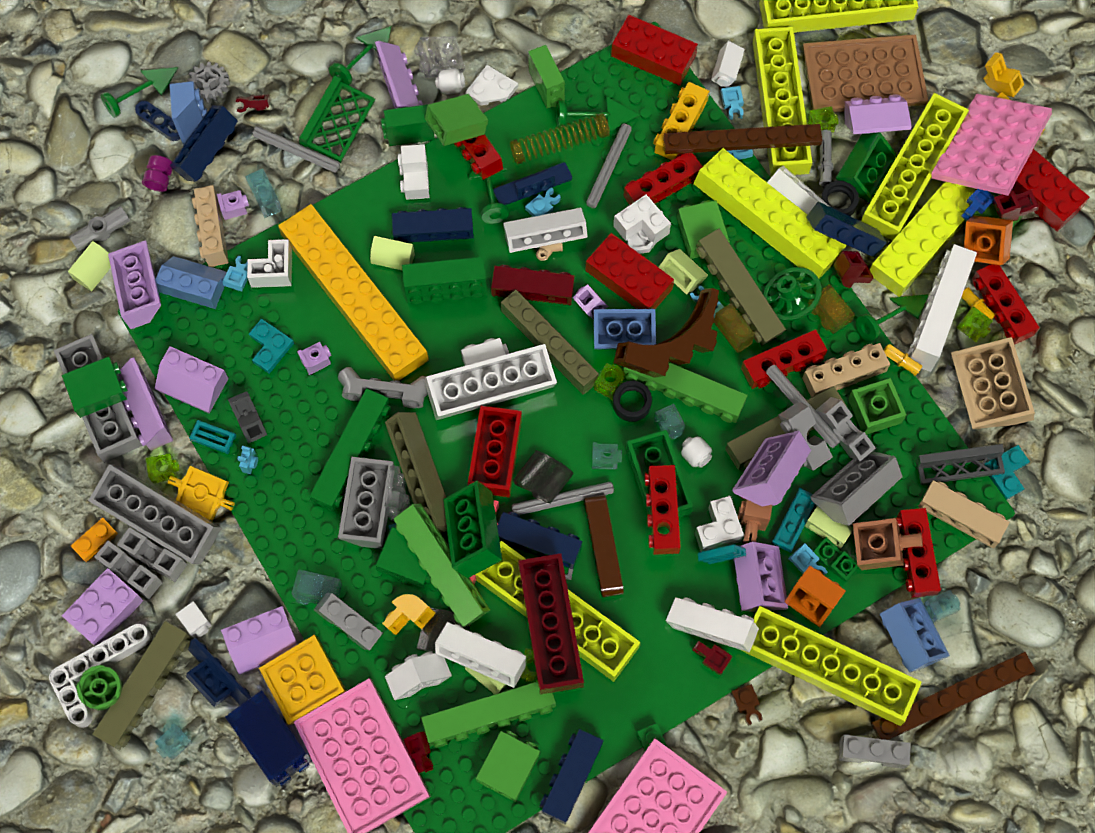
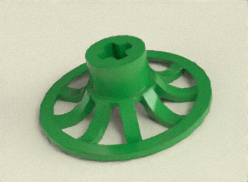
(790, 290)

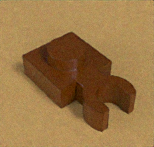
(747, 700)

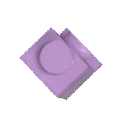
(233, 204)
(589, 300)
(314, 364)

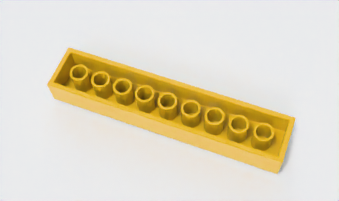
(353, 293)

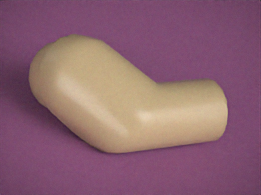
(545, 251)

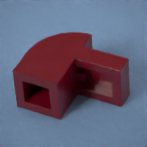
(1014, 206)
(852, 269)

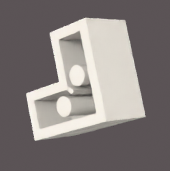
(415, 170)
(642, 216)
(275, 270)
(724, 529)
(417, 674)

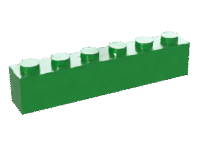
(354, 442)

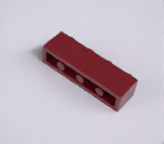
(533, 285)

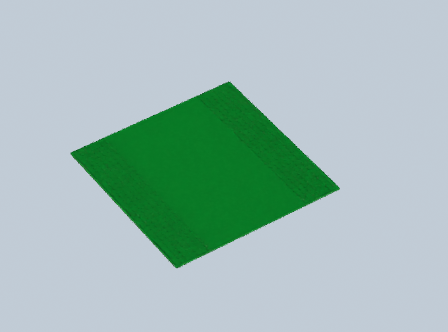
(308, 415)

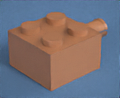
(753, 518)
(881, 544)

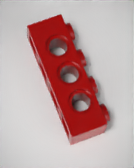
(490, 160)
(674, 181)
(1005, 292)
(809, 342)
(665, 477)
(930, 584)

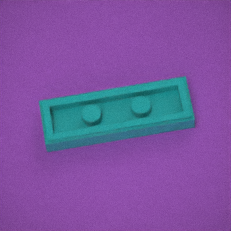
(794, 521)

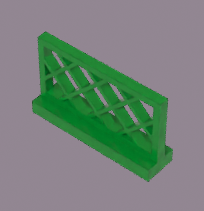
(320, 116)

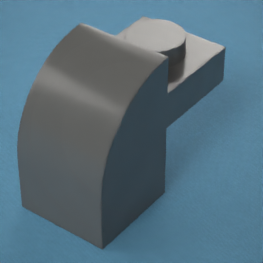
(247, 417)

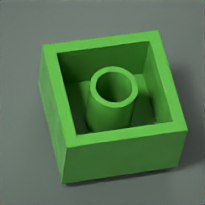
(877, 406)

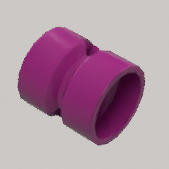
(158, 173)

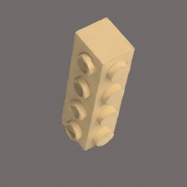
(210, 225)
(846, 370)
(964, 514)

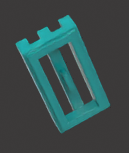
(228, 443)
(722, 554)

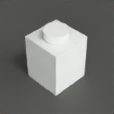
(194, 620)

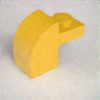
(1002, 78)
(408, 608)

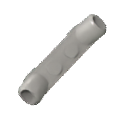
(354, 387)

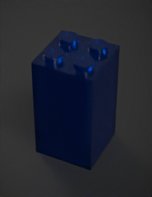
(269, 739)

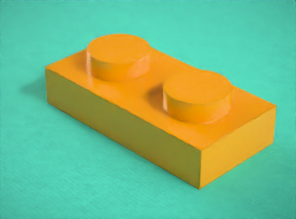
(94, 539)

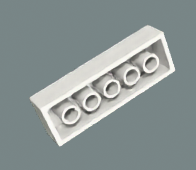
(941, 306)
(490, 381)

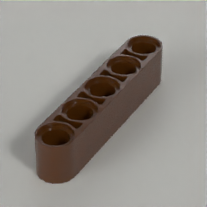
(603, 546)

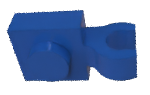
(978, 201)

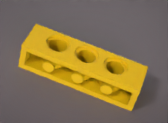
(691, 95)

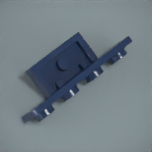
(533, 184)
(212, 678)

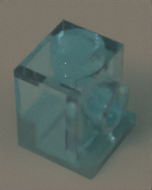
(670, 421)
(600, 461)
(947, 599)
(181, 742)

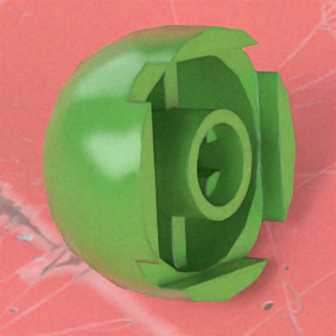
(99, 687)

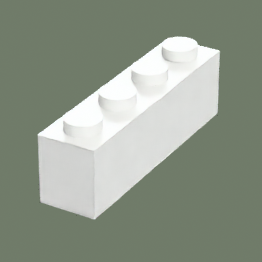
(794, 190)
(545, 230)
(712, 624)
(480, 654)

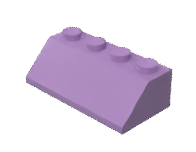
(397, 76)
(135, 284)
(144, 407)
(773, 469)

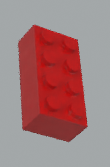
(654, 50)
(1054, 193)
(629, 274)
(495, 449)

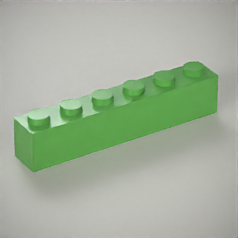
(694, 391)
(435, 558)
(486, 713)

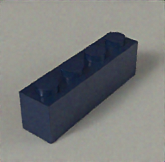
(204, 143)
(433, 225)
(846, 229)
(538, 540)
(572, 776)

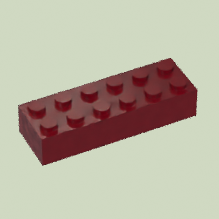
(551, 624)

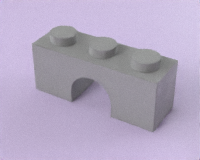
(838, 417)
(801, 419)
(151, 555)
(128, 570)
(348, 620)
(865, 749)

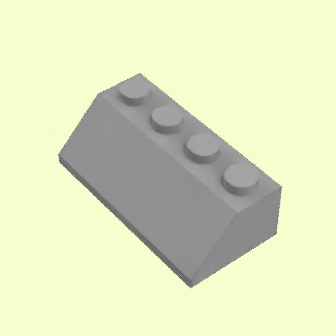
(857, 487)
(363, 509)

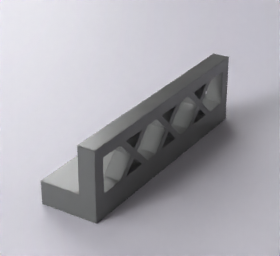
(961, 456)

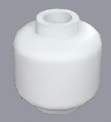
(450, 81)
(696, 451)

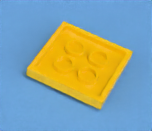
(302, 679)

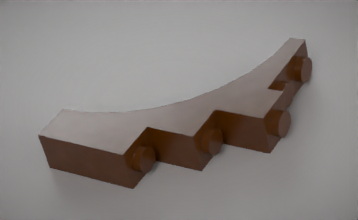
(678, 349)

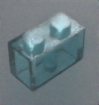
(263, 193)
(313, 587)

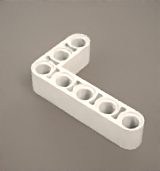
(90, 659)

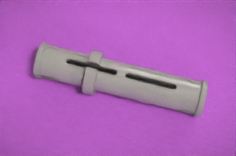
(825, 165)

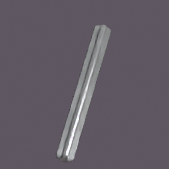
(296, 149)
(608, 166)
(795, 396)
(563, 498)

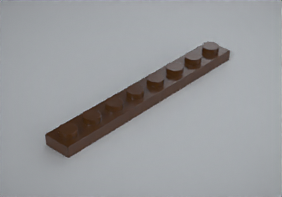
(742, 139)
(957, 695)

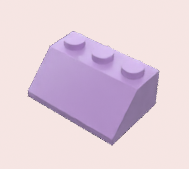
(877, 114)
(190, 379)
(760, 578)
(259, 639)

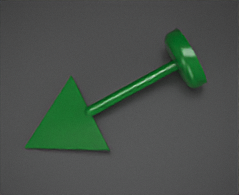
(369, 39)
(156, 77)
(616, 114)
(493, 212)
(869, 327)

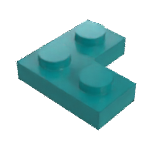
(274, 345)
(1008, 482)

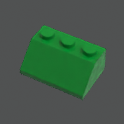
(868, 164)

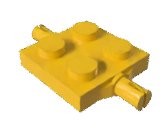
(202, 492)

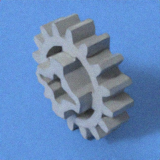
(210, 80)

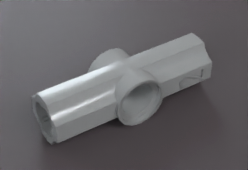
(109, 222)

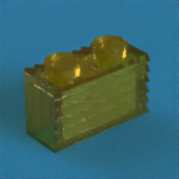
(832, 310)
(734, 327)

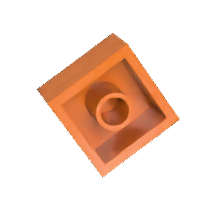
(989, 238)
(814, 596)

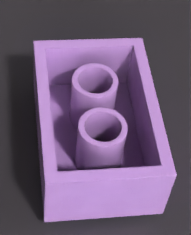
(102, 607)

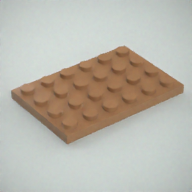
(864, 70)

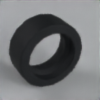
(846, 188)
(632, 386)

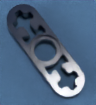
(156, 113)

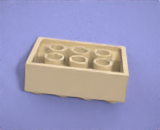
(993, 385)

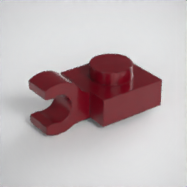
(258, 102)
(715, 658)
(418, 749)

